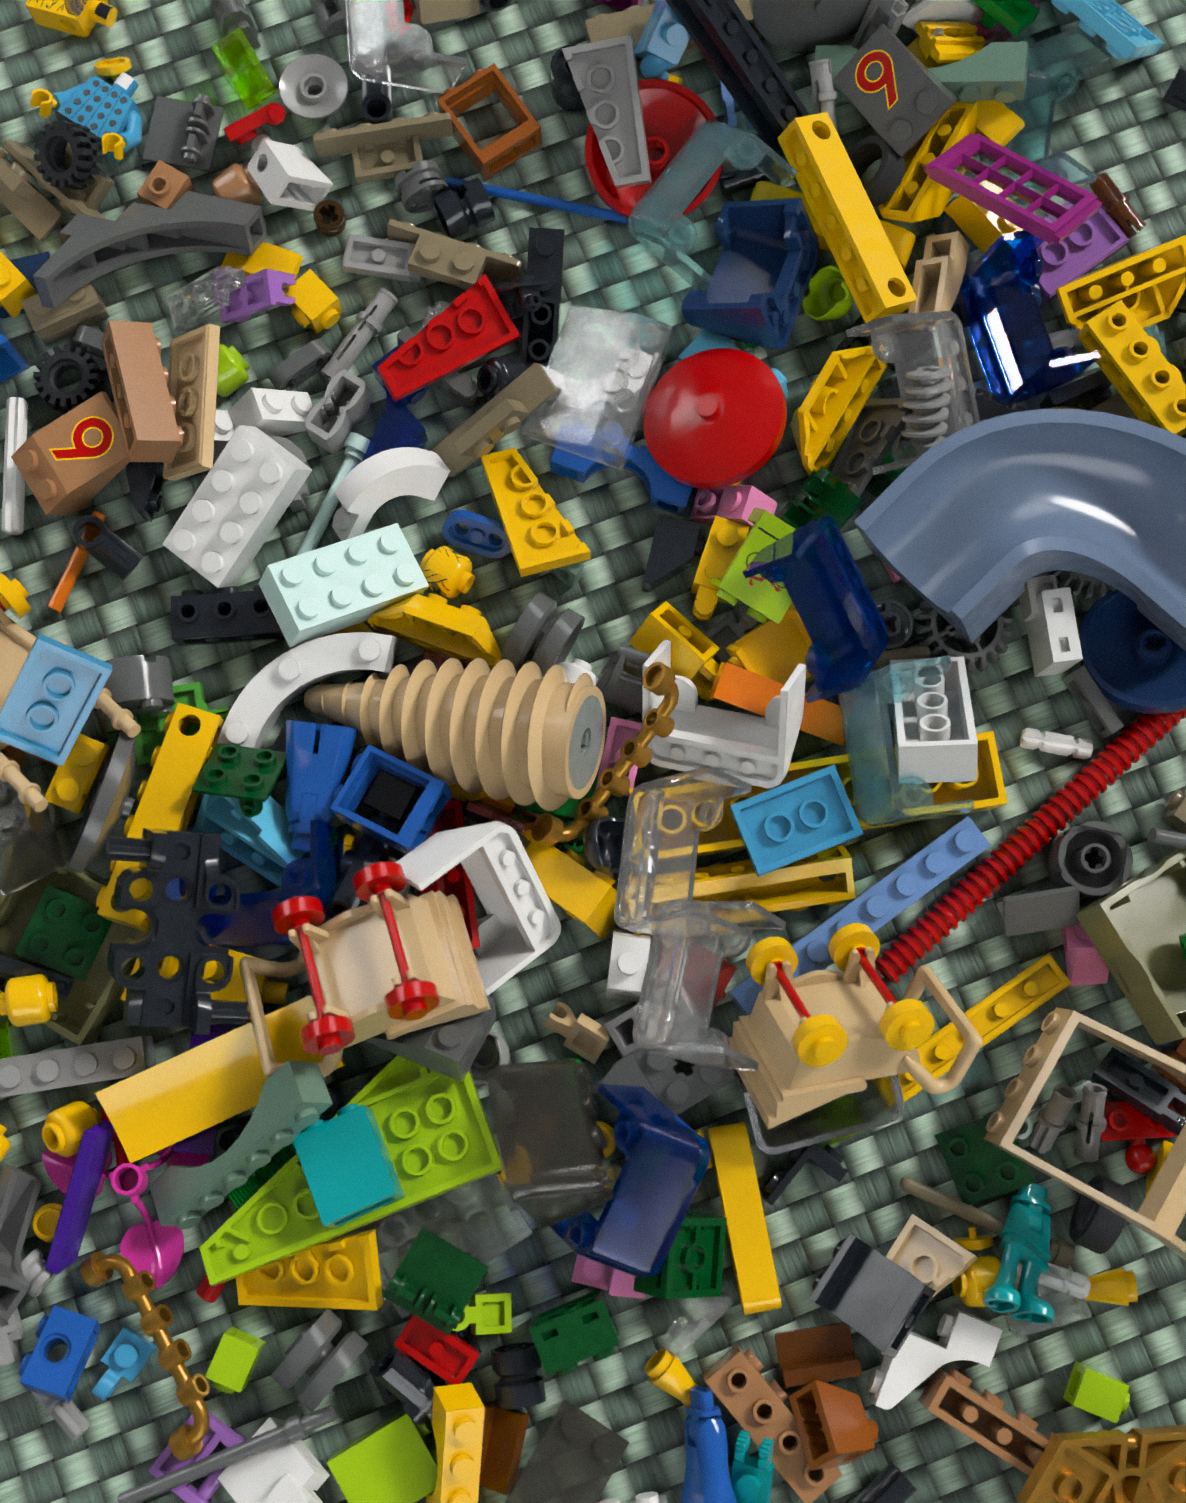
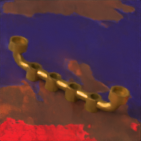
(635, 751)
(98, 1269)

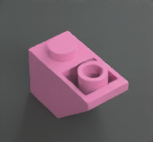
(730, 502)

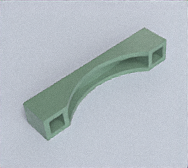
(990, 74)
(285, 1107)

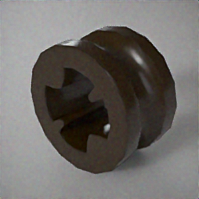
(327, 207)

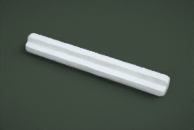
(13, 480)

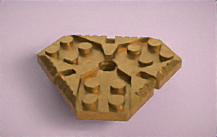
(1111, 1467)

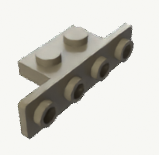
(384, 148)
(26, 200)
(73, 201)
(451, 259)
(496, 419)

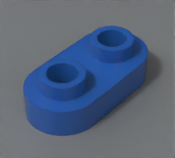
(478, 536)

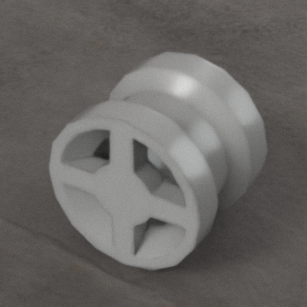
(35, 1273)

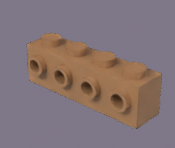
(141, 392)
(763, 1413)
(985, 1419)

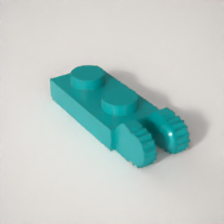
(752, 1476)

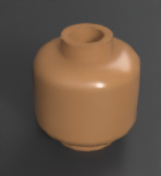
(237, 185)

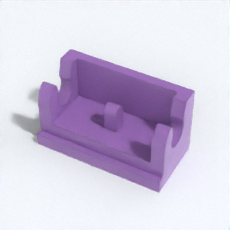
(260, 292)

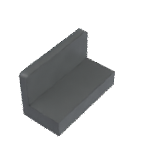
(1101, 712)
(1038, 911)

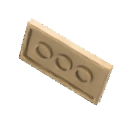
(194, 388)

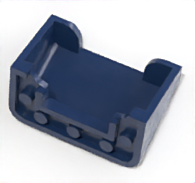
(759, 274)

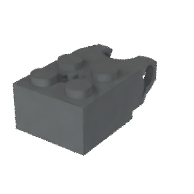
(658, 1077)

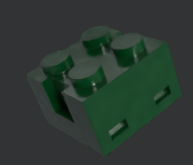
(693, 1262)
(574, 1333)

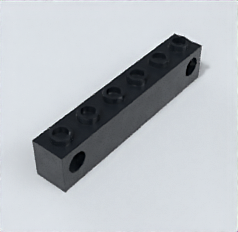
(742, 65)

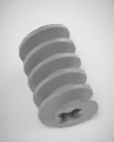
(927, 405)

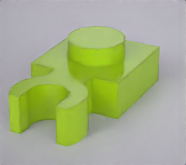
(488, 1314)

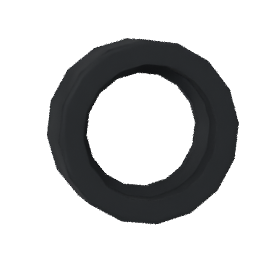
(889, 173)
(1093, 1224)

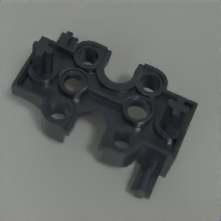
(185, 996)

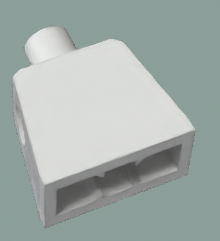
(287, 174)
(627, 965)

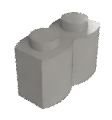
(344, 405)

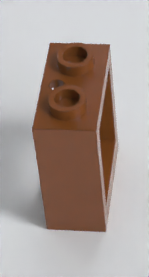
(506, 148)

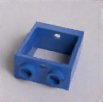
(421, 819)

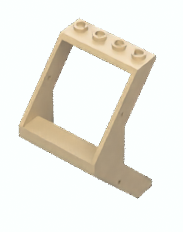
(1166, 1199)

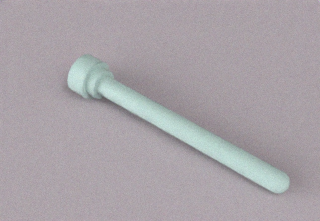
(356, 448)

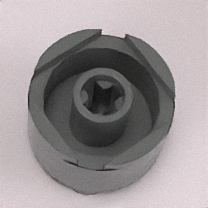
(141, 685)
(1103, 845)

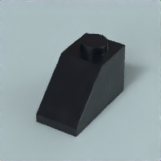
(671, 550)

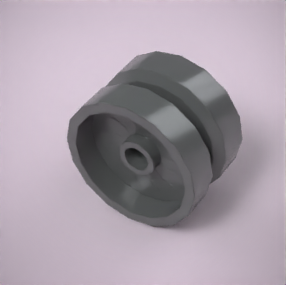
(539, 638)
(319, 1359)

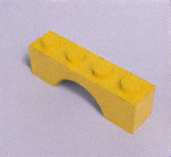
(458, 1439)

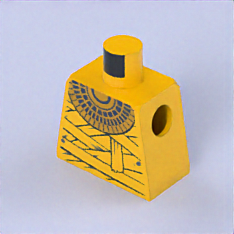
(72, 16)

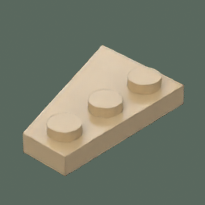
(929, 1254)

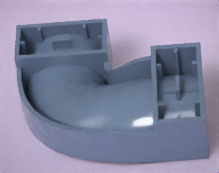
(1036, 499)

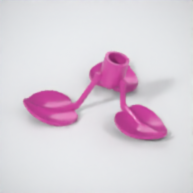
(149, 1245)

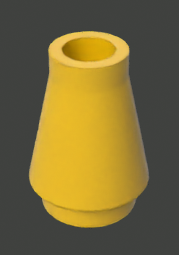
(1113, 1287)
(670, 1375)

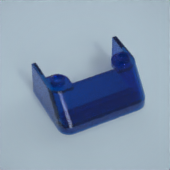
(1009, 324)
(831, 603)
(301, 877)
(651, 1191)

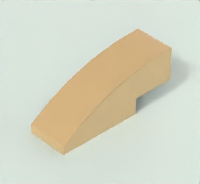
(939, 273)

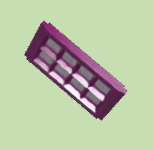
(1013, 188)

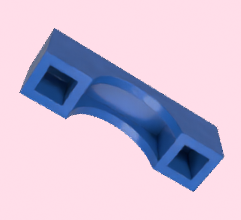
(663, 490)

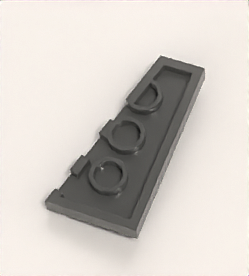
(868, 441)

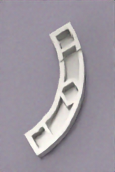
(294, 672)

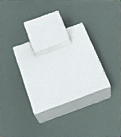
(1050, 626)
(277, 1474)

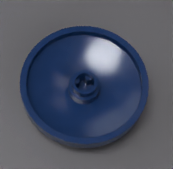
(1132, 657)

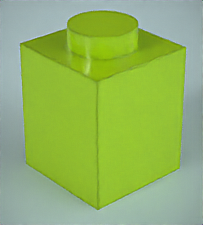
(234, 1360)
(1097, 1392)

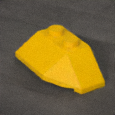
(918, 195)
(1144, 282)
(834, 404)
(439, 628)

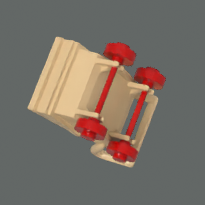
(371, 968)

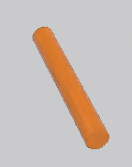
(73, 568)

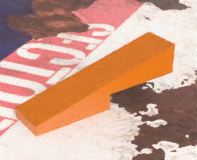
(755, 691)

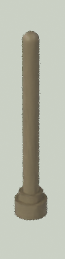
(1060, 1250)

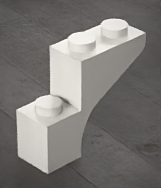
(268, 409)
(961, 1338)

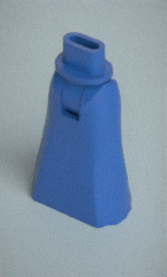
(315, 768)
(706, 1452)

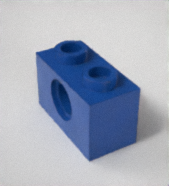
(59, 1378)

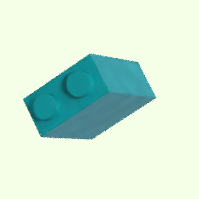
(347, 1166)

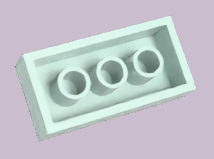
(341, 583)

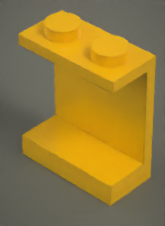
(773, 648)

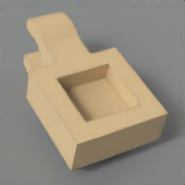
(582, 1034)

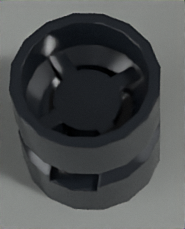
(563, 85)
(464, 208)
(519, 1382)

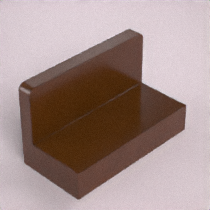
(816, 1354)
(501, 1447)

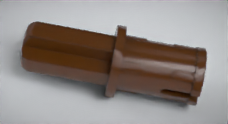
(1117, 205)

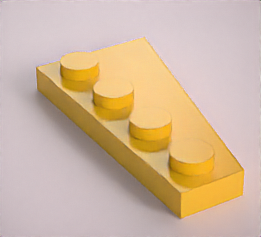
(530, 517)
(328, 1275)

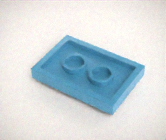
(51, 699)
(796, 820)

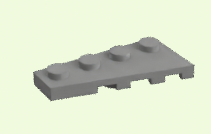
(611, 95)

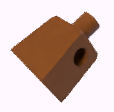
(832, 1425)

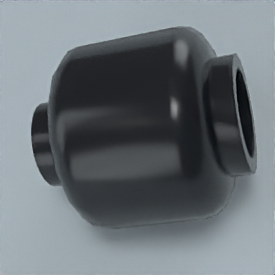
(498, 374)

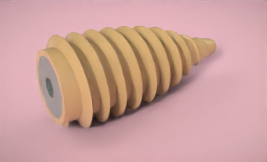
(480, 726)

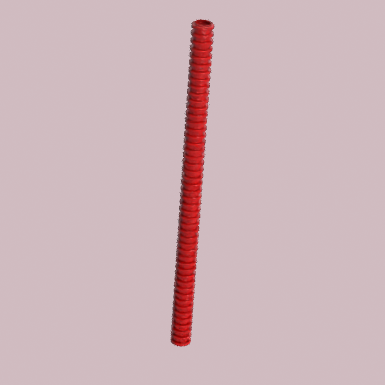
(1025, 842)

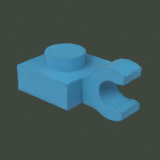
(125, 1359)

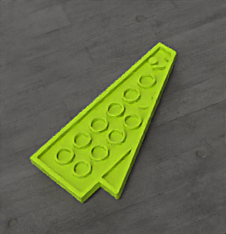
(435, 1144)

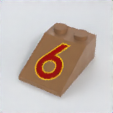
(73, 456)

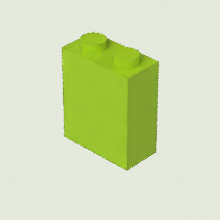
(387, 1463)

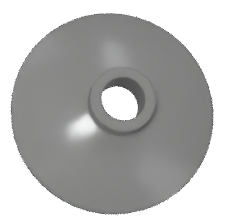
(310, 74)

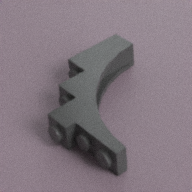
(144, 232)

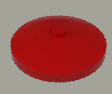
(669, 119)
(715, 418)

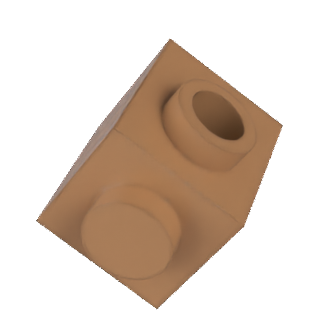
(164, 186)

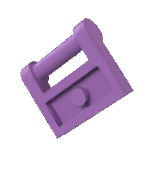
(167, 1462)

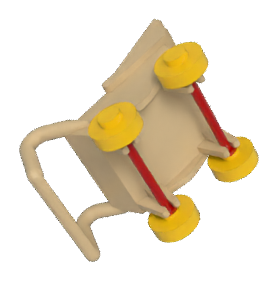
(837, 1027)

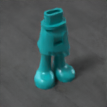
(1028, 1242)

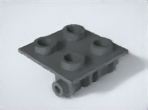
(184, 132)

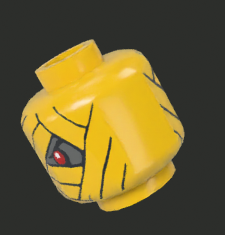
(447, 572)

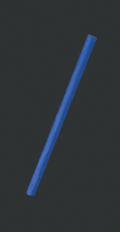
(543, 201)

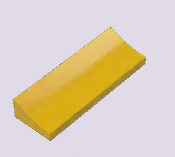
(202, 1084)

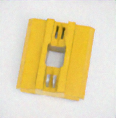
(948, 40)

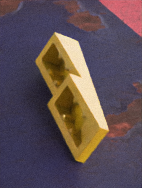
(993, 117)

